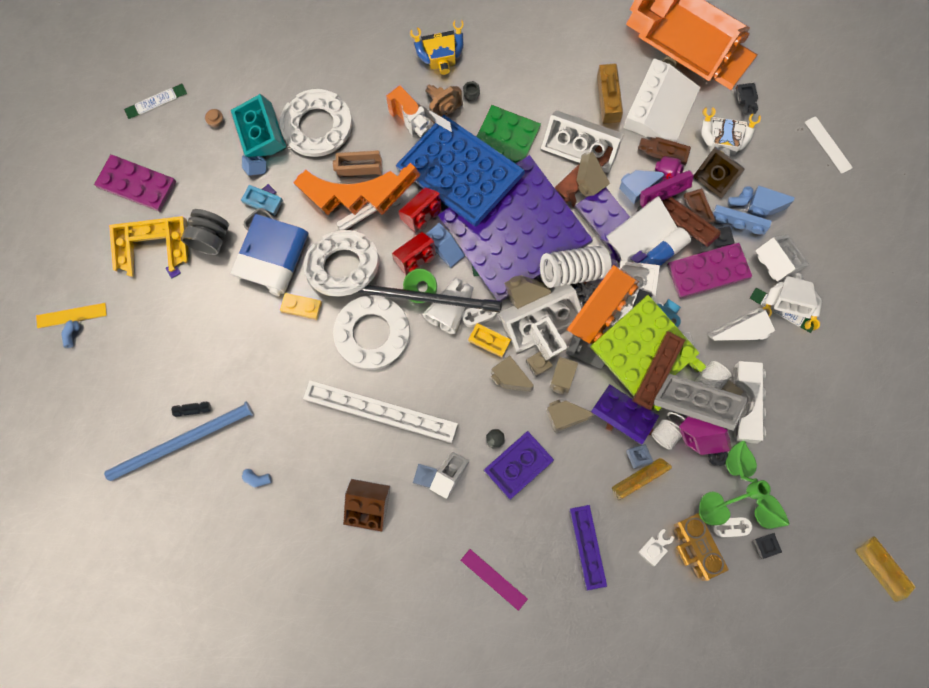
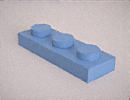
(741, 220)

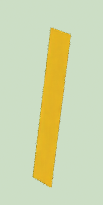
(74, 314)

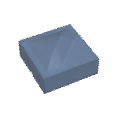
(639, 456)
(424, 475)

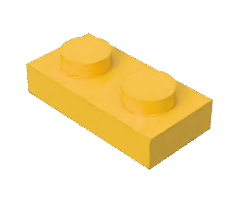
(301, 306)
(489, 340)

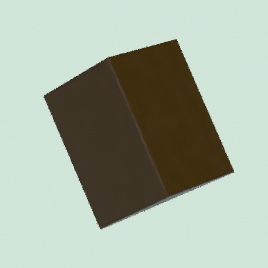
(719, 172)

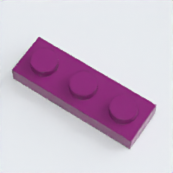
(667, 188)

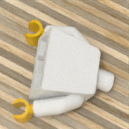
(796, 298)

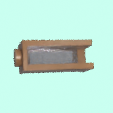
(358, 163)

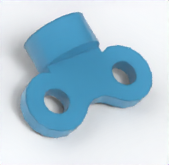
(671, 309)

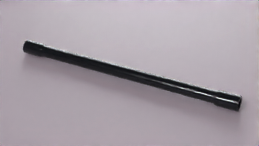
(486, 304)

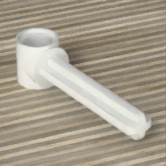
(364, 212)

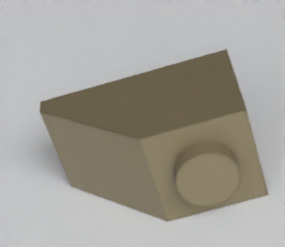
(591, 175)
(525, 290)
(563, 375)
(511, 376)
(566, 414)

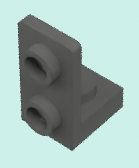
(581, 350)

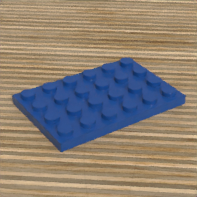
(462, 170)

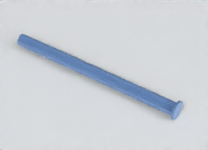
(178, 442)

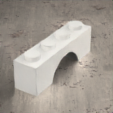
(750, 378)

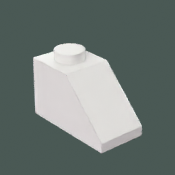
(448, 475)

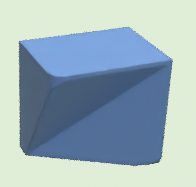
(253, 165)

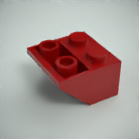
(421, 209)
(415, 253)

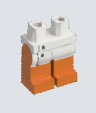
(404, 106)

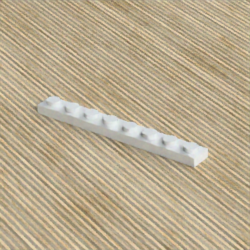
(380, 411)

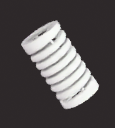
(575, 266)

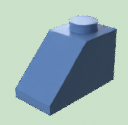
(637, 181)
(768, 202)
(445, 245)

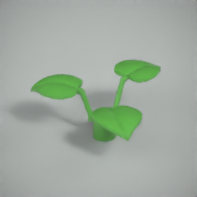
(743, 463)

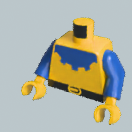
(439, 49)

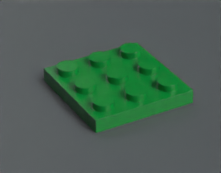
(508, 133)

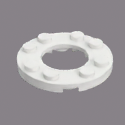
(311, 100)
(333, 242)
(373, 358)

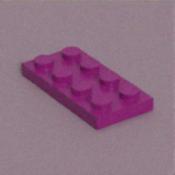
(135, 182)
(709, 270)

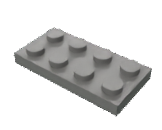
(701, 401)

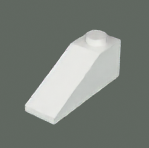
(748, 327)

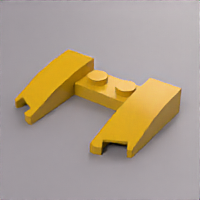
(125, 234)

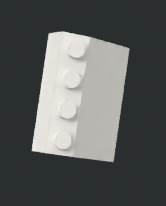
(662, 103)

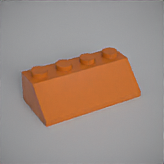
(603, 305)

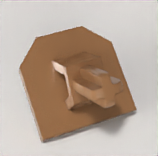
(445, 100)

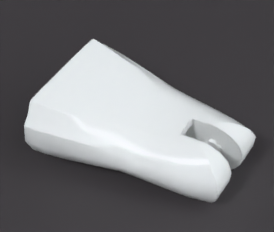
(449, 315)

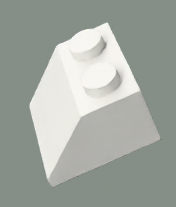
(781, 257)

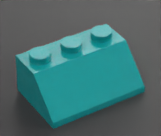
(258, 127)

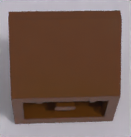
(366, 505)

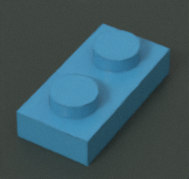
(261, 199)

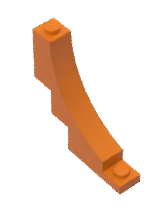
(377, 192)

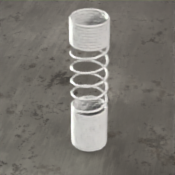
(667, 432)

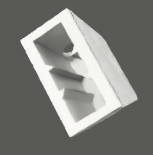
(549, 339)

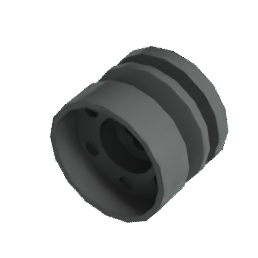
(205, 231)

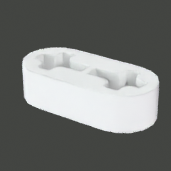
(480, 319)
(731, 532)

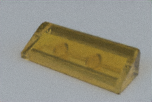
(641, 478)
(885, 569)

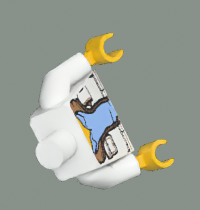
(726, 133)

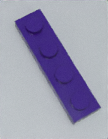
(588, 547)

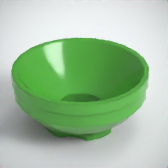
(415, 277)

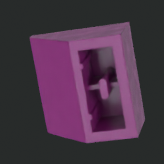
(704, 436)

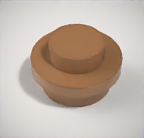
(214, 117)

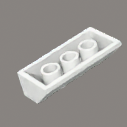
(574, 136)
(560, 306)

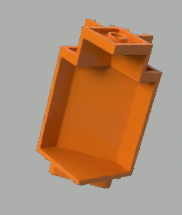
(695, 36)

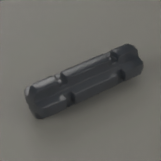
(191, 409)

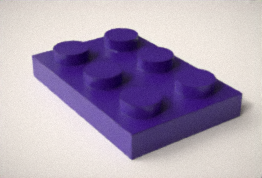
(625, 414)
(518, 465)

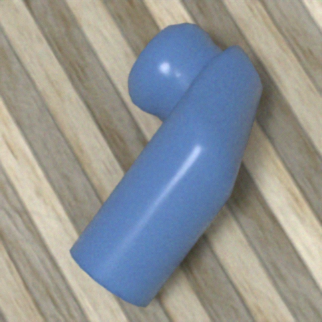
(743, 199)
(66, 333)
(254, 480)

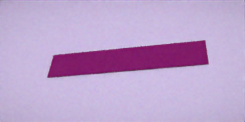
(494, 579)

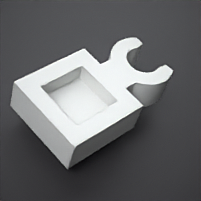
(654, 549)

